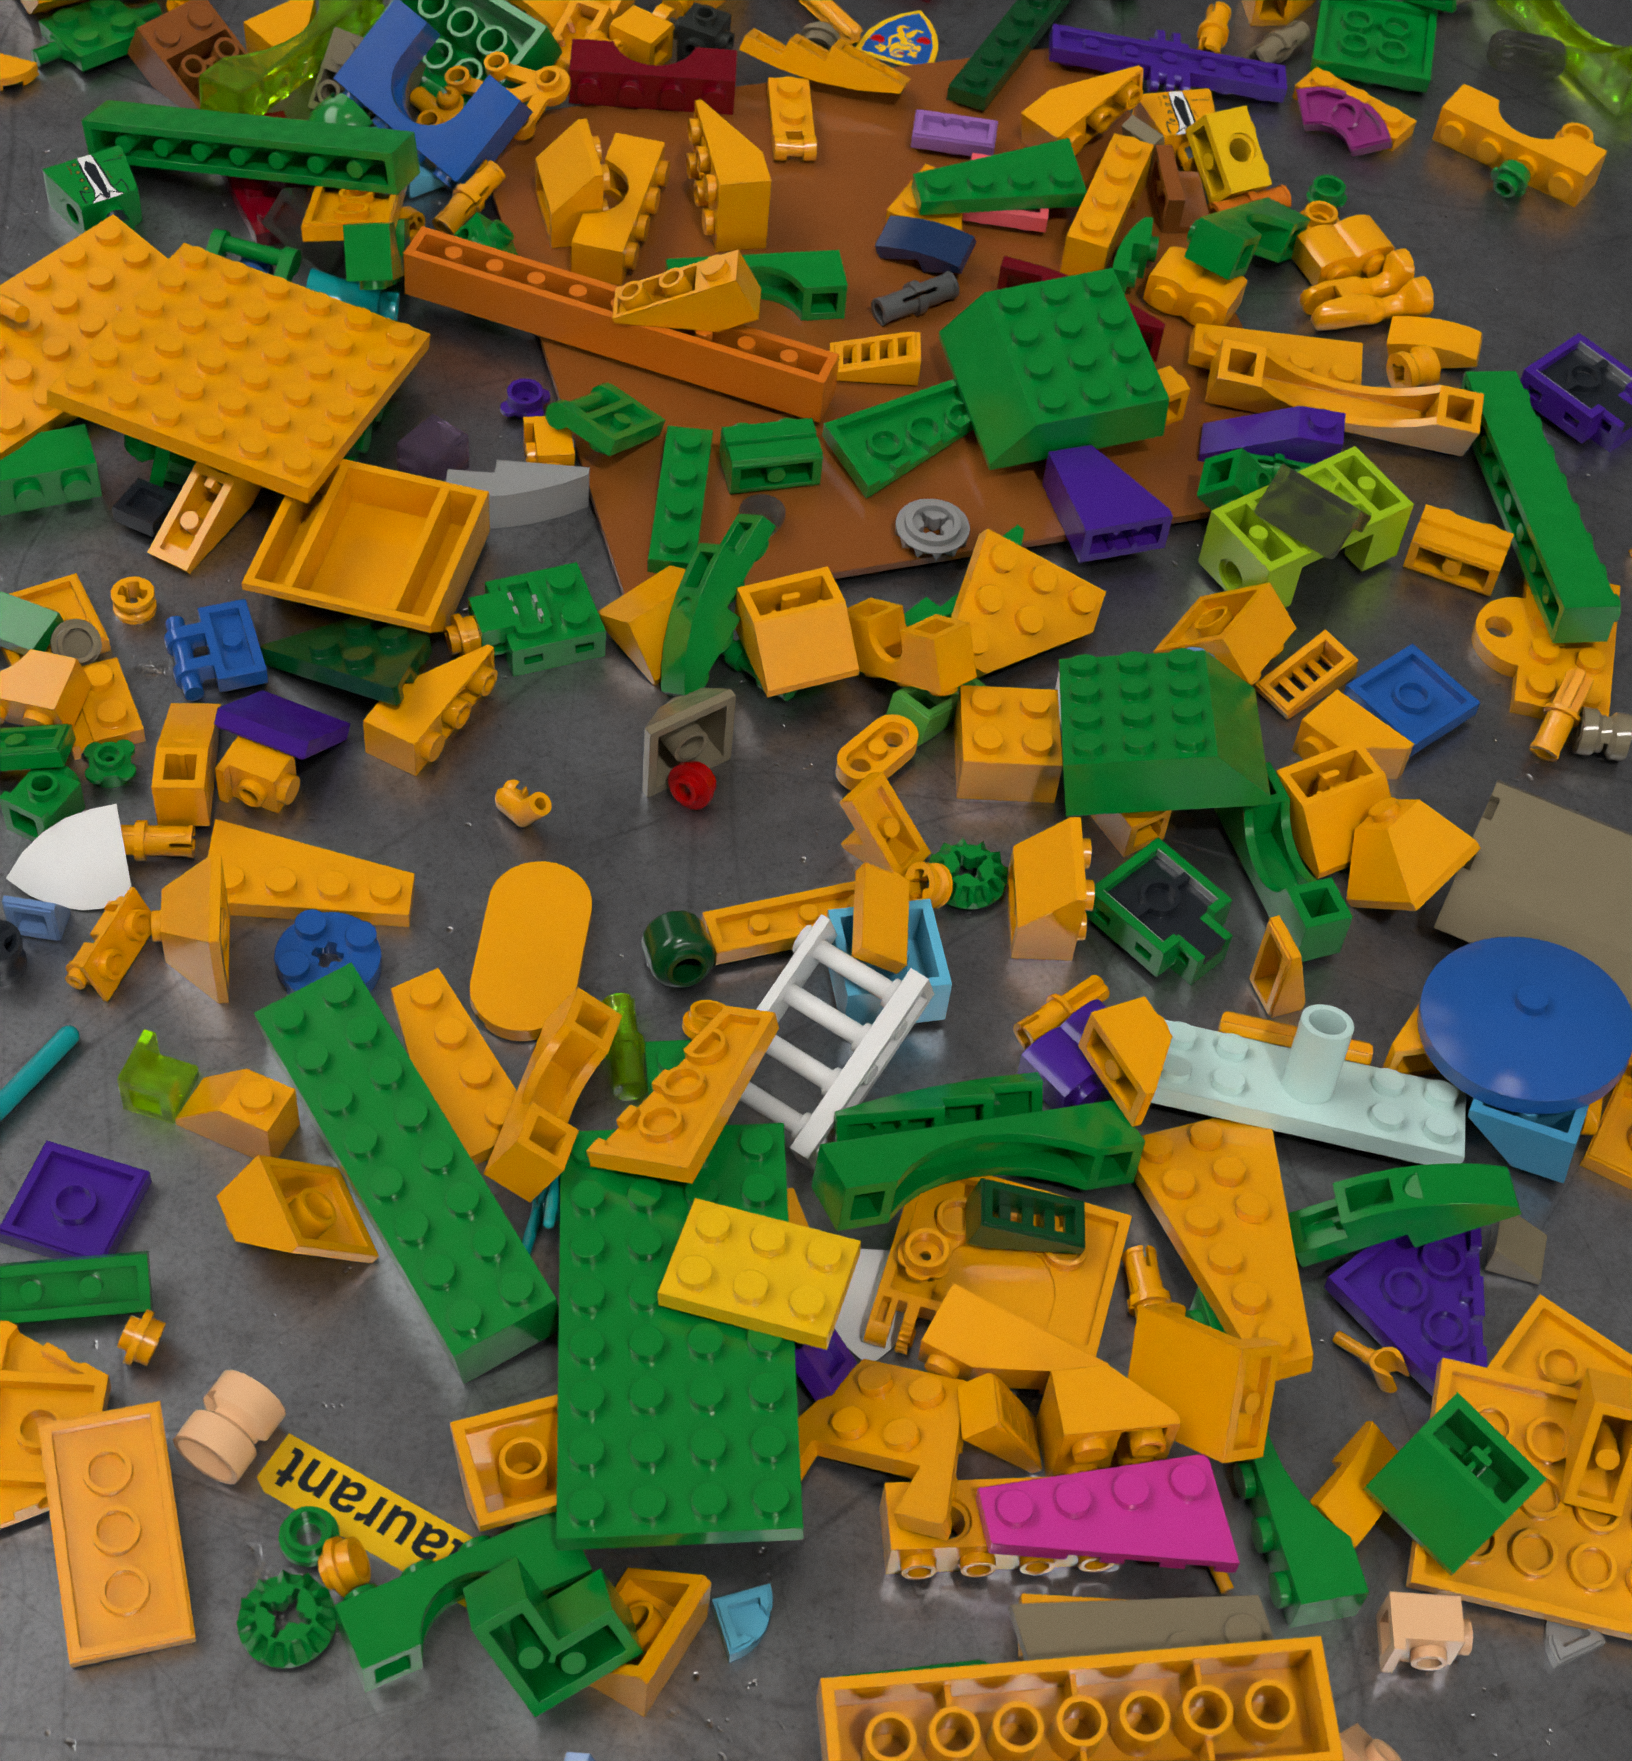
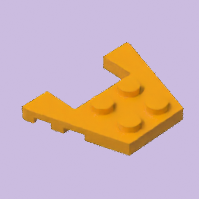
(897, 1425)

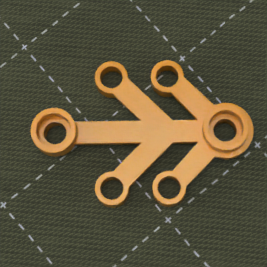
(541, 88)

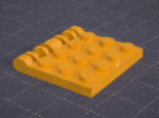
(1049, 1289)

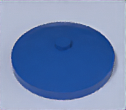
(1525, 1025)

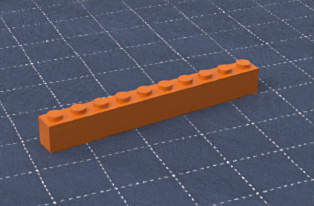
(580, 312)

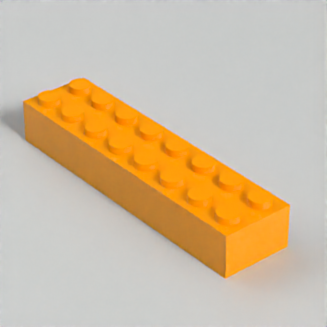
(1128, 1706)

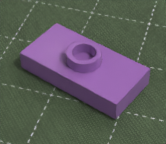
(953, 133)

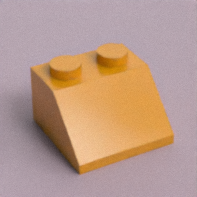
(1236, 626)

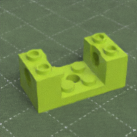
(1249, 551)

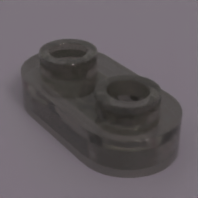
(1526, 55)

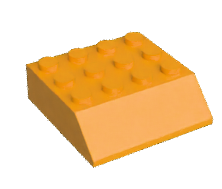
(375, 546)

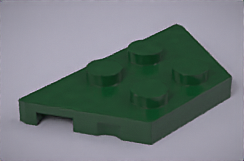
(354, 656)

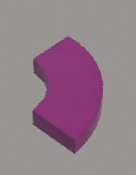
(1345, 117)

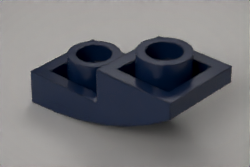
(931, 243)

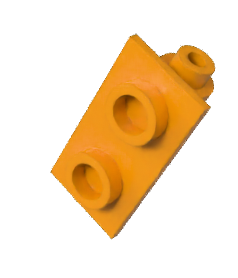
(117, 943)

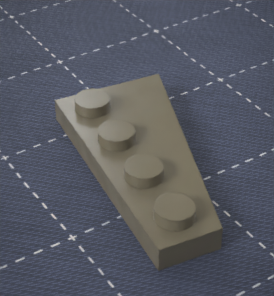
(1136, 1625)

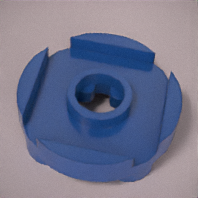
(321, 934)

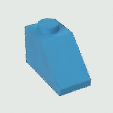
(1531, 1141)

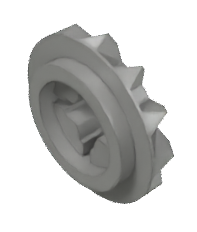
(934, 515)

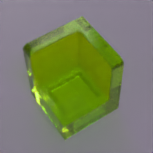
(154, 1082)

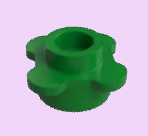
(110, 763)

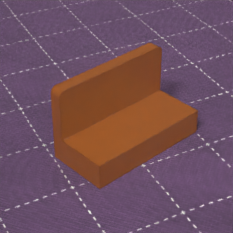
(1176, 193)

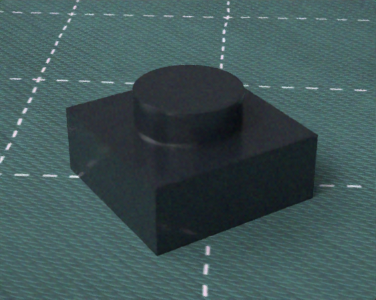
(144, 507)

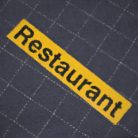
(363, 1508)

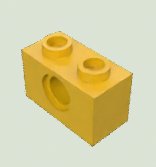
(1228, 154)

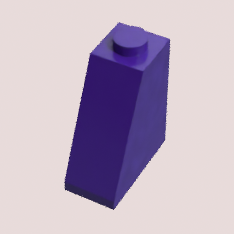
(1102, 506)

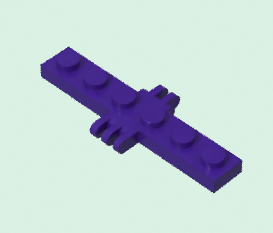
(1168, 63)

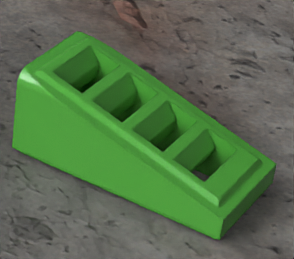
(926, 711)

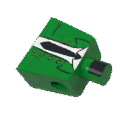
(94, 189)

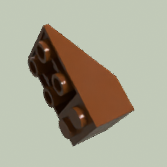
(180, 48)

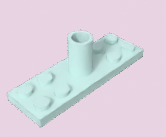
(1313, 1090)

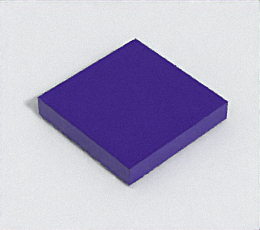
(281, 724)
(74, 1204)

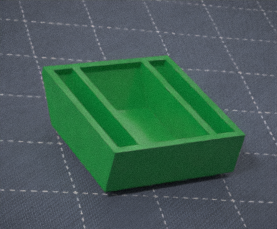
(1054, 369)
(1158, 734)

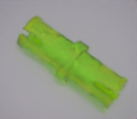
(626, 1050)

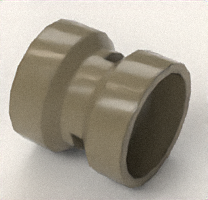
(1602, 734)

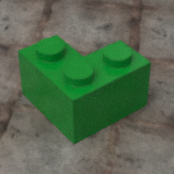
(554, 1643)

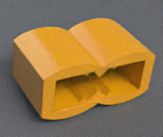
(1342, 250)
(1192, 291)

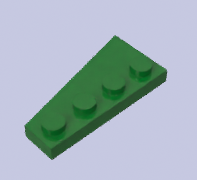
(1011, 180)

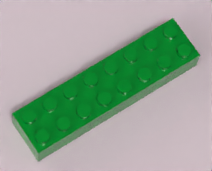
(410, 1173)

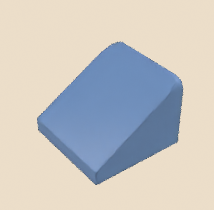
(36, 917)

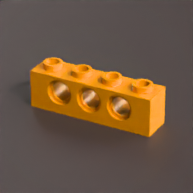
(923, 1556)

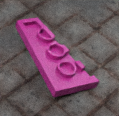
(1129, 1512)

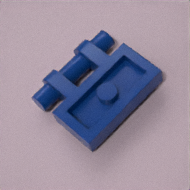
(231, 645)

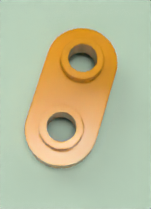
(871, 752)

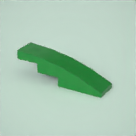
(942, 1106)

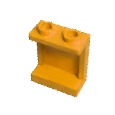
(1209, 1378)

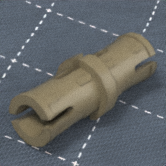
(1280, 43)

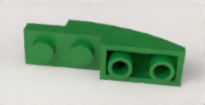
(699, 618)
(1412, 1200)

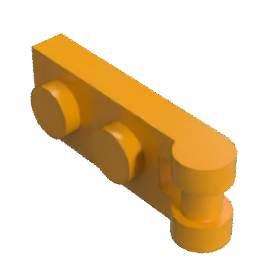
(791, 118)

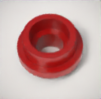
(692, 784)

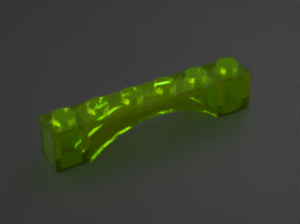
(1595, 63)
(265, 77)

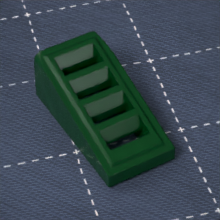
(1002, 1233)

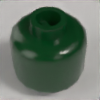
(678, 949)

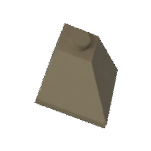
(686, 731)

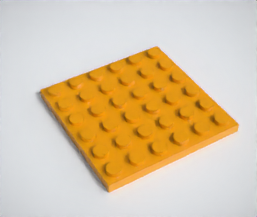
(241, 371)

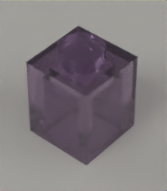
(433, 449)

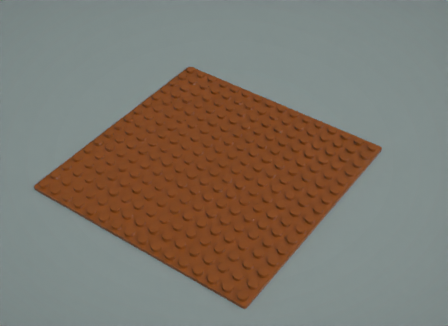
(843, 206)

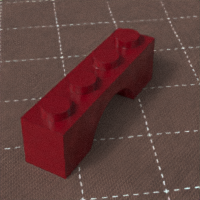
(609, 78)

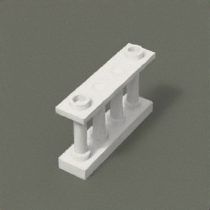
(871, 1044)

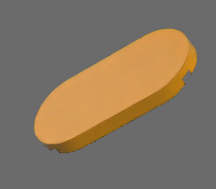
(530, 948)

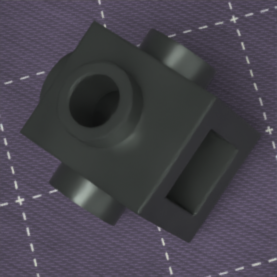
(703, 28)

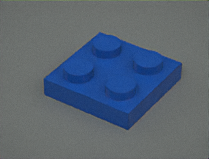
(1413, 697)

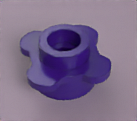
(525, 399)

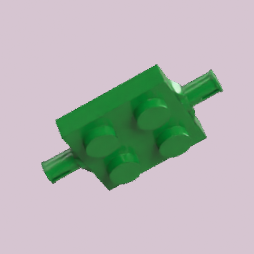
(91, 32)

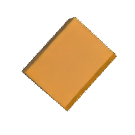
(641, 618)
(509, 1462)
(667, 1617)

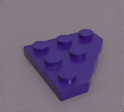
(1418, 1300)

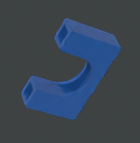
(378, 79)

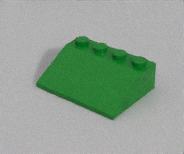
(473, 31)

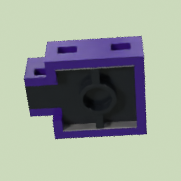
(1583, 392)

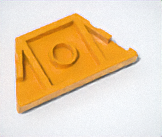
(36, 1388)

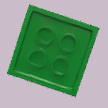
(1376, 42)

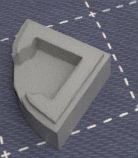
(1568, 1643)

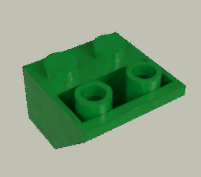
(1454, 1483)

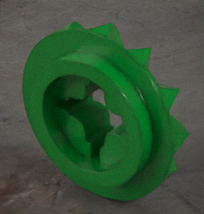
(970, 891)
(297, 1642)

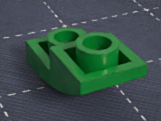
(1134, 253)

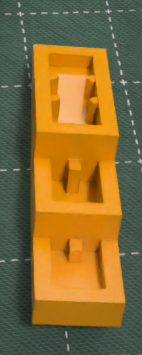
(581, 19)
(840, 66)

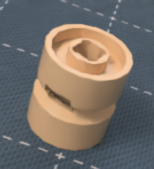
(224, 1434)

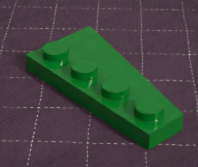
(897, 435)

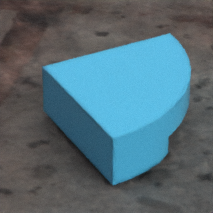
(743, 1619)

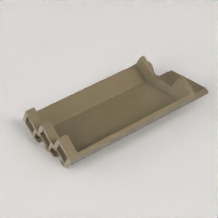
(1547, 879)

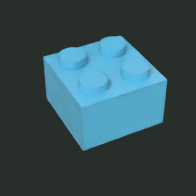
(924, 955)

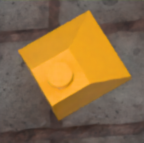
(1404, 855)
(196, 927)
(296, 1210)

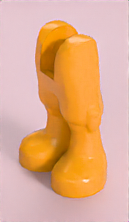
(1369, 300)

